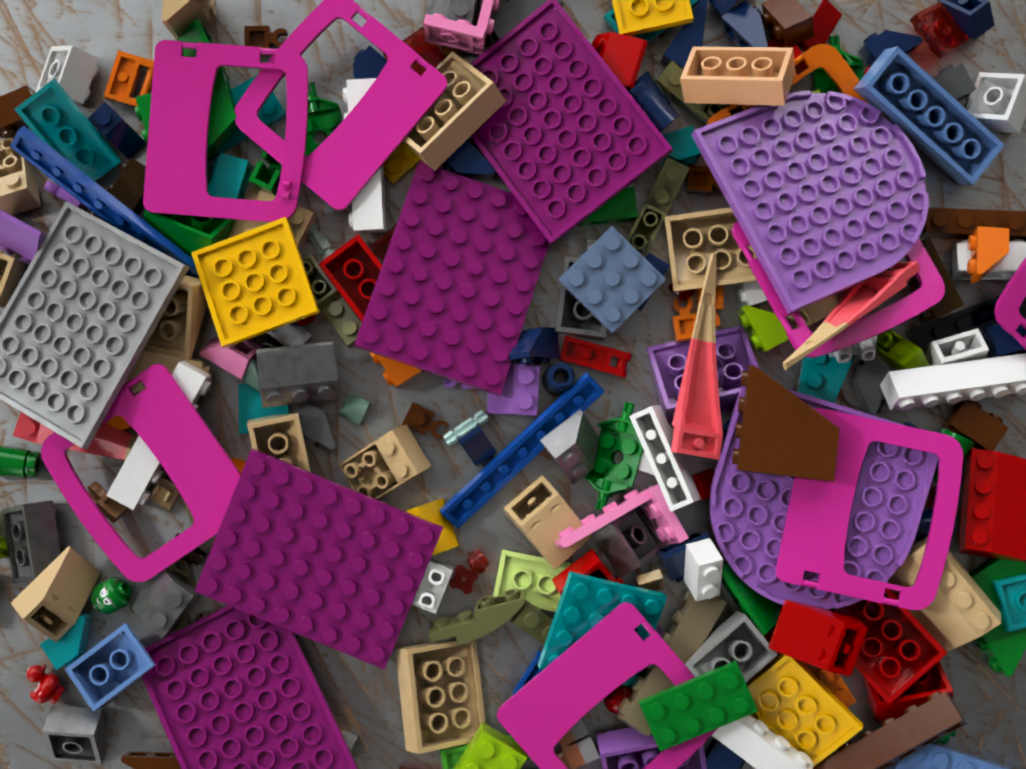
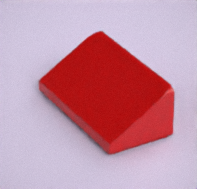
(824, 22)

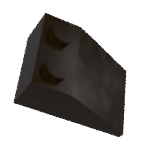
(951, 298)

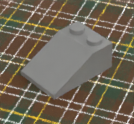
(733, 641)

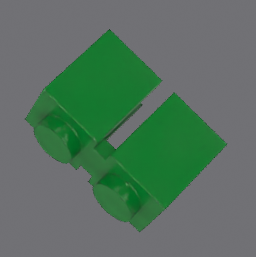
(266, 178)

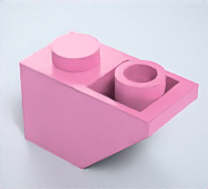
(232, 359)

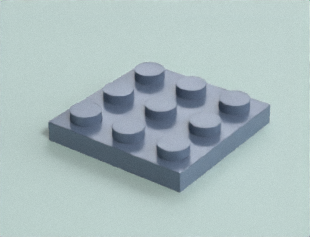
(611, 279)

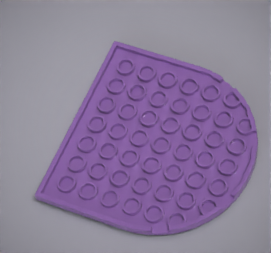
(818, 190)
(884, 516)

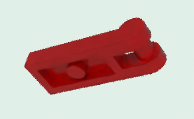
(594, 356)

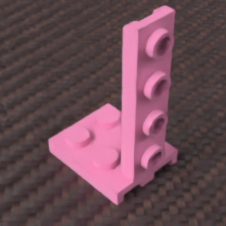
(461, 33)
(655, 508)

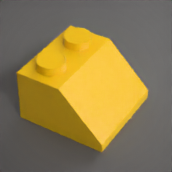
(432, 513)

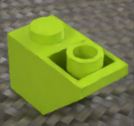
(763, 326)
(899, 352)

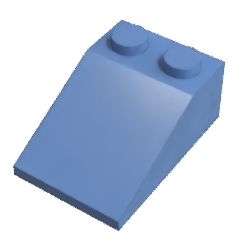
(110, 667)

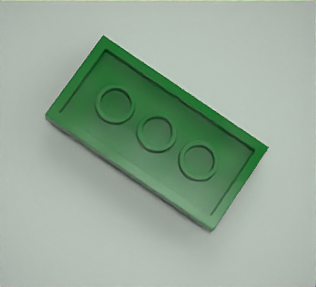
(698, 706)

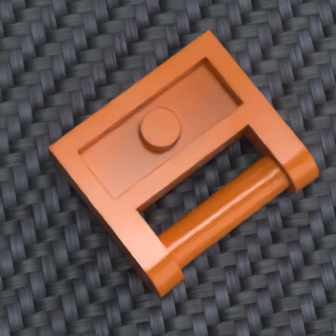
(125, 78)

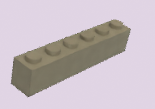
(684, 637)

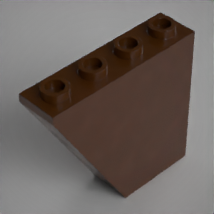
(782, 432)

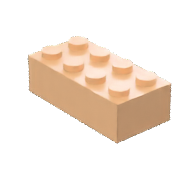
(738, 75)

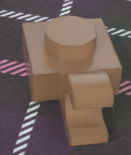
(110, 508)

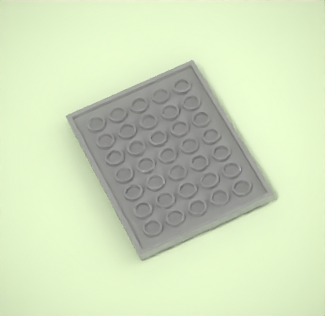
(81, 322)

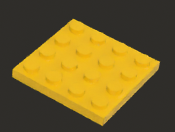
(255, 282)
(801, 708)

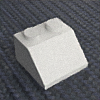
(72, 70)
(999, 101)

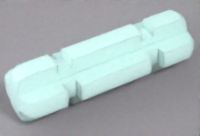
(320, 241)
(471, 423)

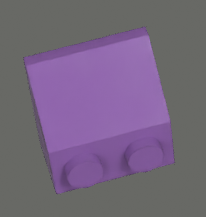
(19, 237)
(519, 392)

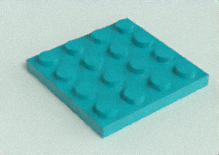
(586, 602)

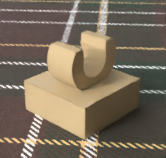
(165, 493)
(652, 580)

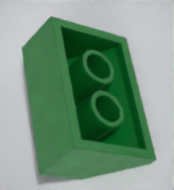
(190, 232)
(757, 608)

